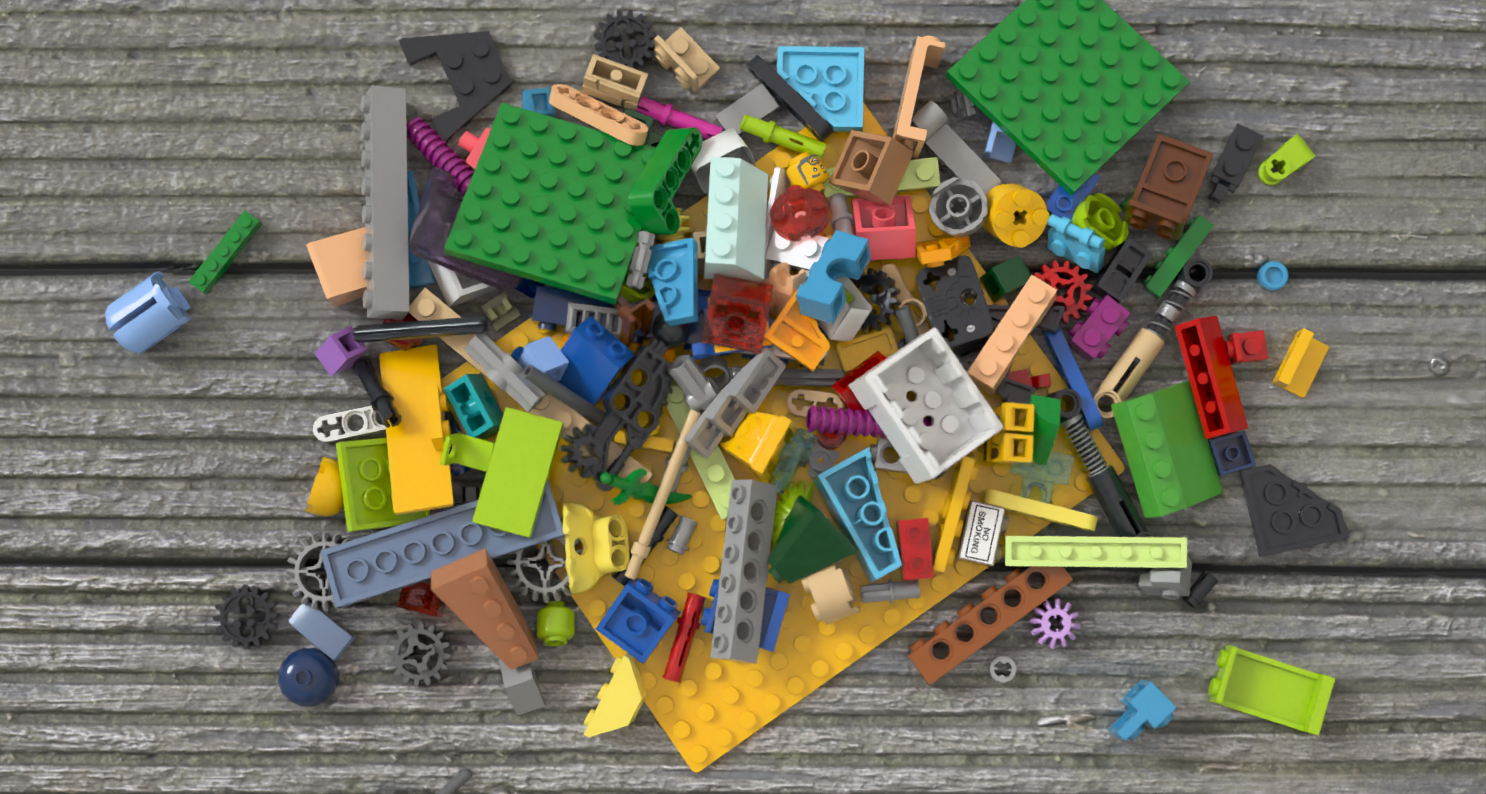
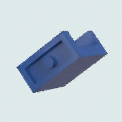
(593, 360)
(773, 613)

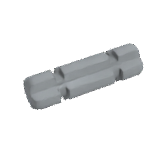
(640, 260)

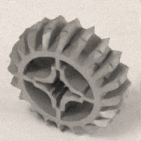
(301, 571)
(546, 576)

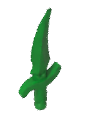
(631, 486)

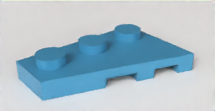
(675, 280)

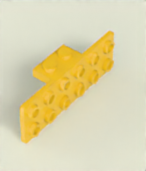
(419, 438)

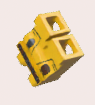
(1008, 444)

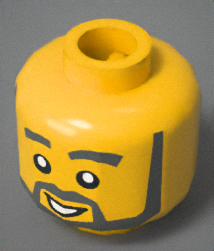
(807, 171)

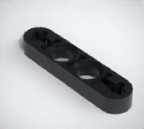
(789, 98)

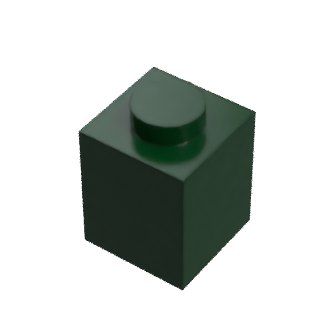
(1005, 279)

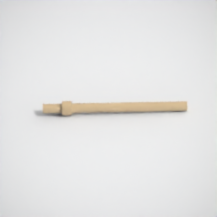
(641, 547)

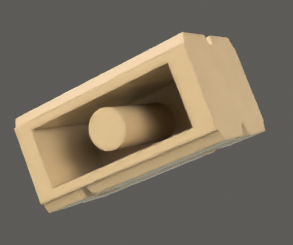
(614, 82)

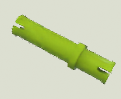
(772, 133)

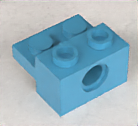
(1146, 707)

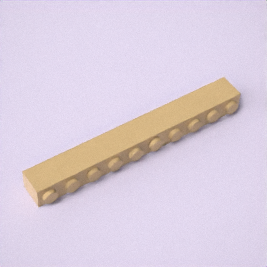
(429, 307)

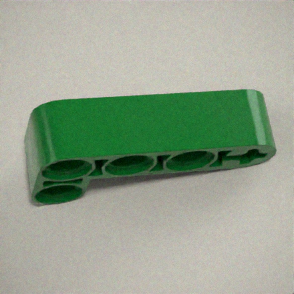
(661, 177)

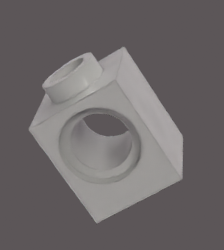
(877, 457)

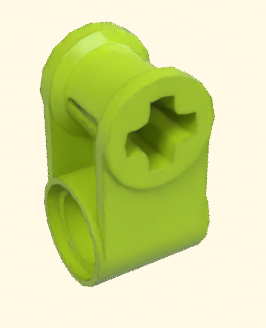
(1287, 159)

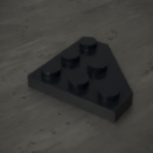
(1287, 513)

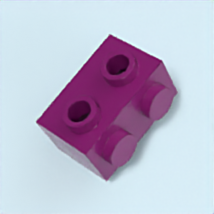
(1091, 337)

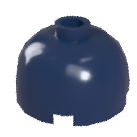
(308, 677)

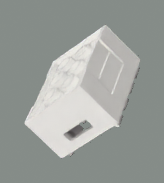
(942, 392)

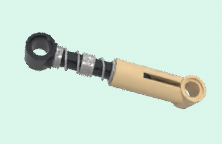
(1150, 340)

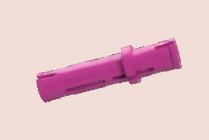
(668, 115)

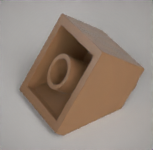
(871, 167)

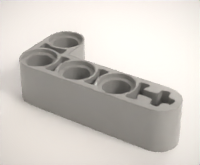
(950, 149)

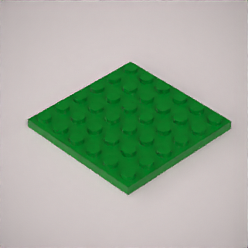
(1067, 84)
(551, 204)

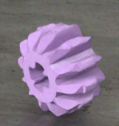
(1064, 622)

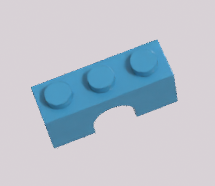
(841, 257)

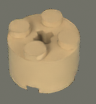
(831, 593)

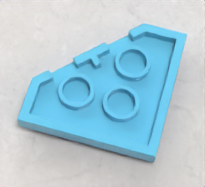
(828, 81)

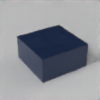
(1232, 453)

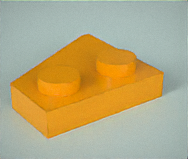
(940, 250)
(798, 335)

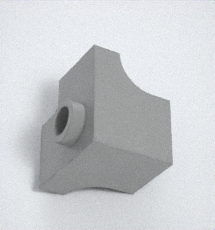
(1167, 582)

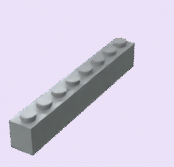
(385, 203)

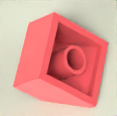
(887, 227)

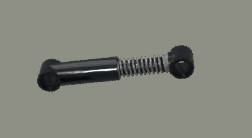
(1102, 478)

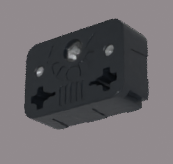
(949, 307)

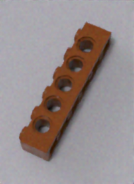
(932, 669)

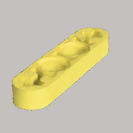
(1041, 510)

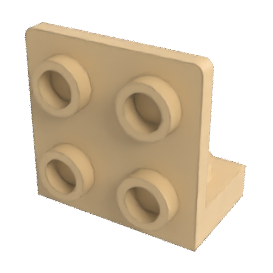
(686, 59)

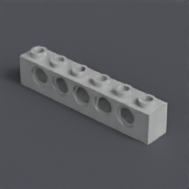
(744, 571)

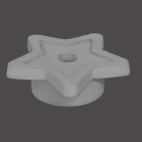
(828, 457)

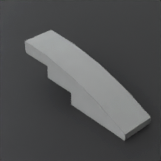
(731, 405)

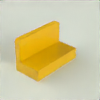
(1300, 363)

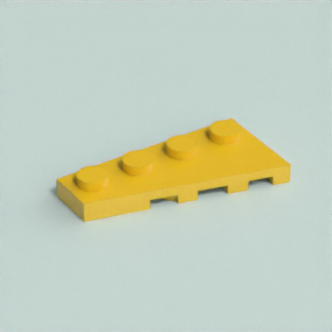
(943, 552)

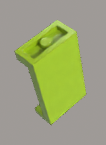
(1271, 689)

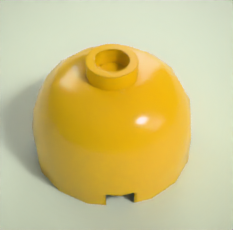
(326, 493)

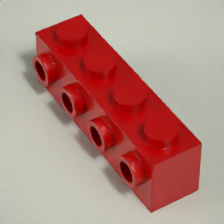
(1211, 377)

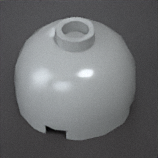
(959, 207)

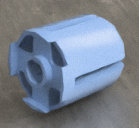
(147, 314)

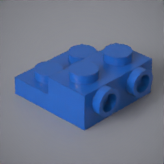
(638, 619)

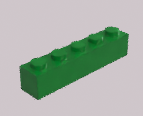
(225, 252)
(1177, 256)

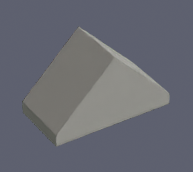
(522, 688)

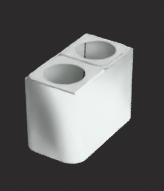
(724, 144)
(850, 317)

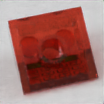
(737, 313)

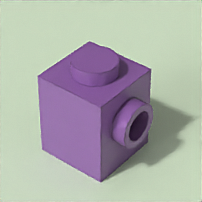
(340, 351)

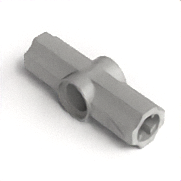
(504, 371)
(696, 387)

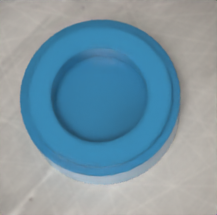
(1272, 276)

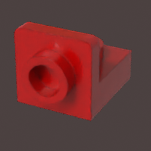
(1246, 347)

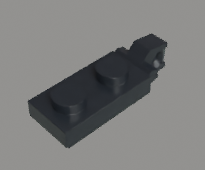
(1234, 161)

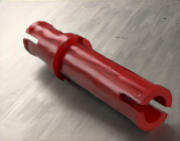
(684, 636)

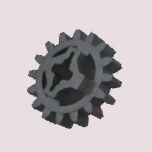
(424, 667)

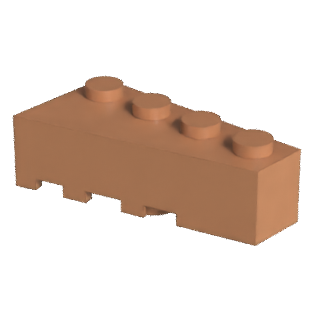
(485, 604)

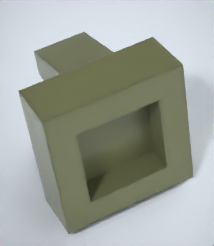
(501, 311)

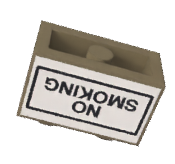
(982, 533)

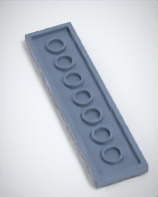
(414, 549)

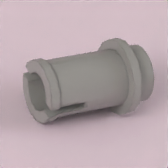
(682, 535)

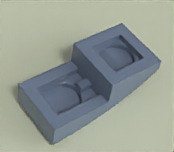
(321, 630)

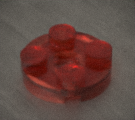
(794, 201)

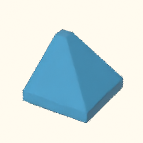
(538, 101)

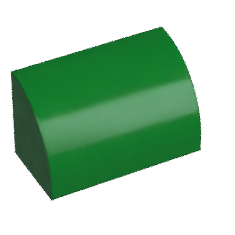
(1045, 426)

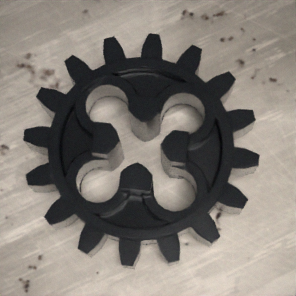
(634, 27)
(886, 300)
(235, 629)

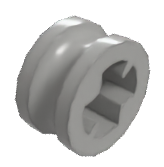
(1002, 659)

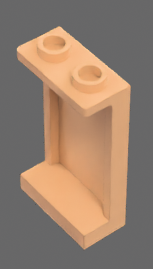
(926, 52)

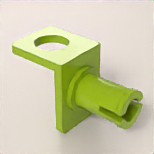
(467, 451)

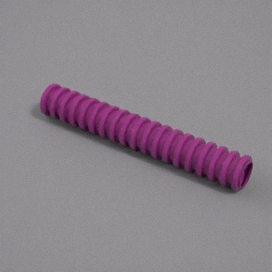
(438, 152)
(846, 422)

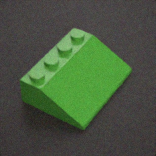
(1167, 450)

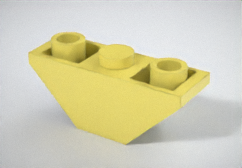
(619, 698)

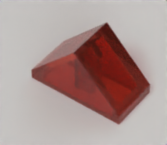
(421, 600)

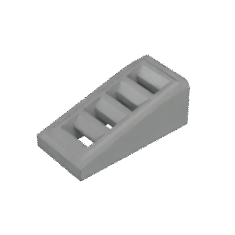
(597, 310)

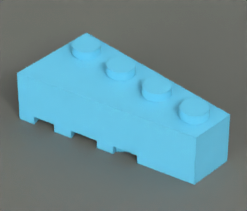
(858, 508)

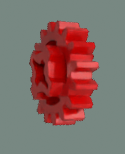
(1051, 278)

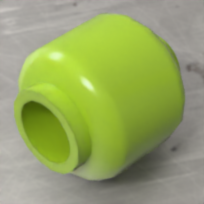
(555, 624)

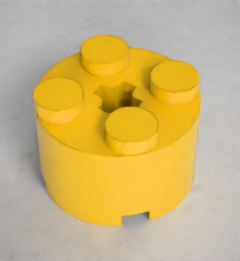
(1026, 223)

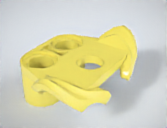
(603, 546)

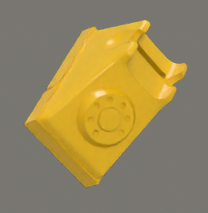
(759, 442)

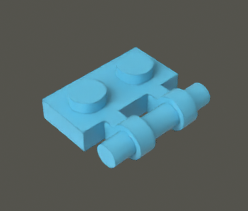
(1075, 243)

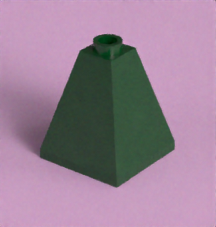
(807, 544)

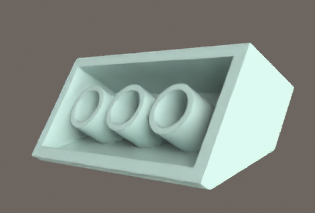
(736, 220)

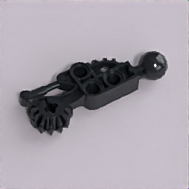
(647, 396)

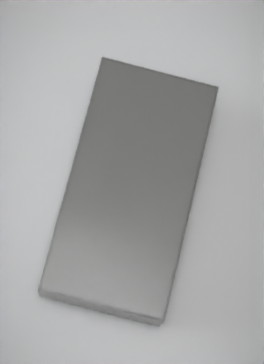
(755, 103)

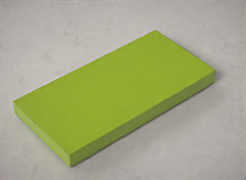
(518, 472)

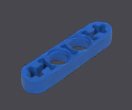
(1073, 377)

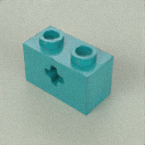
(475, 405)

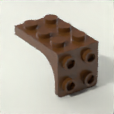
(1168, 188)

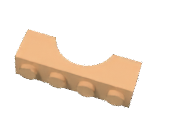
(1011, 334)

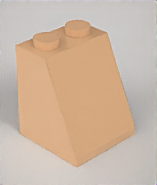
(340, 265)

